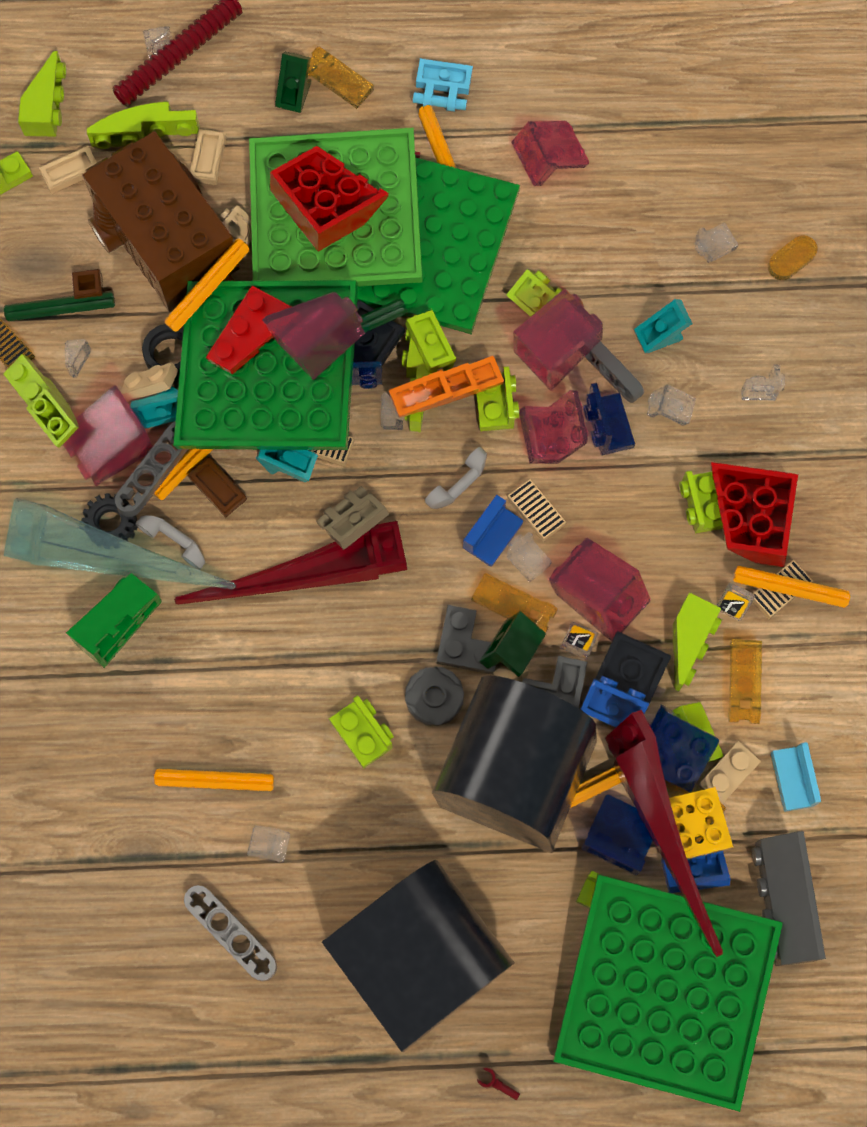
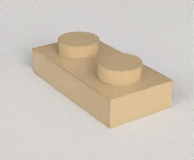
(149, 382)
(730, 771)

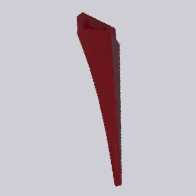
(371, 555)
(642, 775)

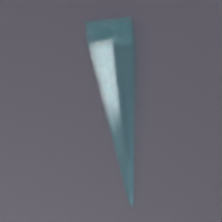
(60, 541)

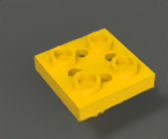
(692, 825)

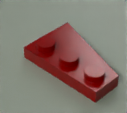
(245, 331)

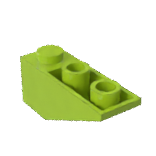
(40, 102)
(690, 631)

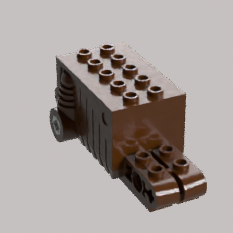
(158, 215)

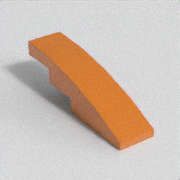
(446, 386)

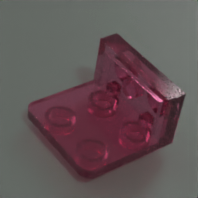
(548, 147)
(554, 430)

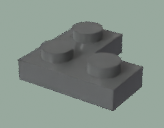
(456, 643)
(567, 680)

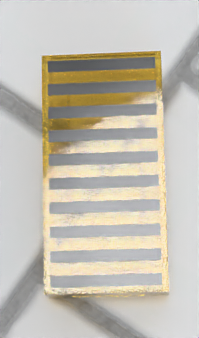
(11, 346)

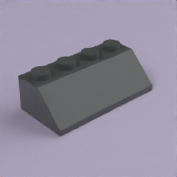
(789, 897)

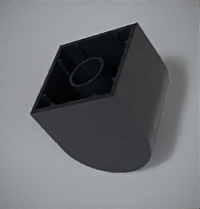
(517, 761)
(418, 954)

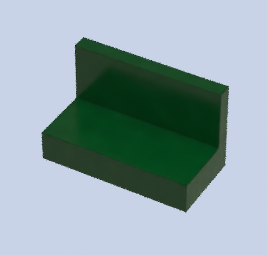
(514, 644)

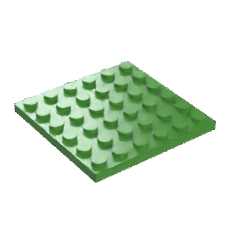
(374, 254)

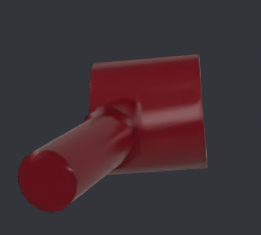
(499, 1085)

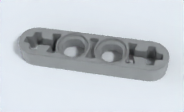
(228, 935)

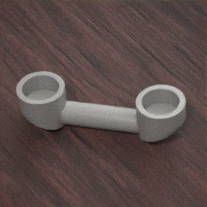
(441, 498)
(152, 525)

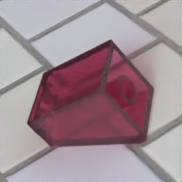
(316, 331)
(557, 338)
(107, 438)
(600, 588)

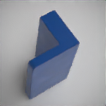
(492, 532)

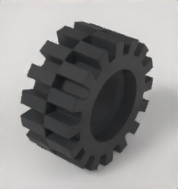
(105, 505)

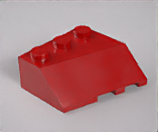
(324, 196)
(755, 511)

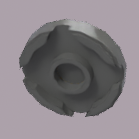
(434, 696)

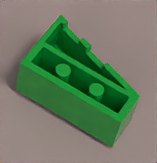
(114, 619)

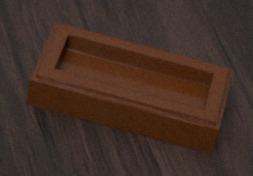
(217, 487)

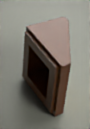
(87, 283)

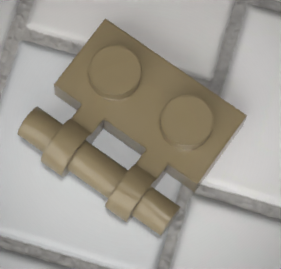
(352, 517)

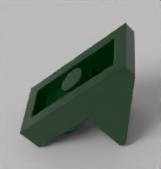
(293, 82)

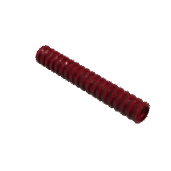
(177, 50)

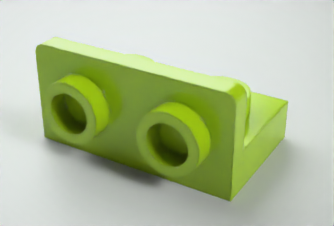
(532, 291)
(496, 405)
(701, 500)
(362, 732)

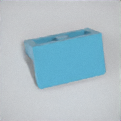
(796, 777)

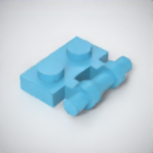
(443, 77)

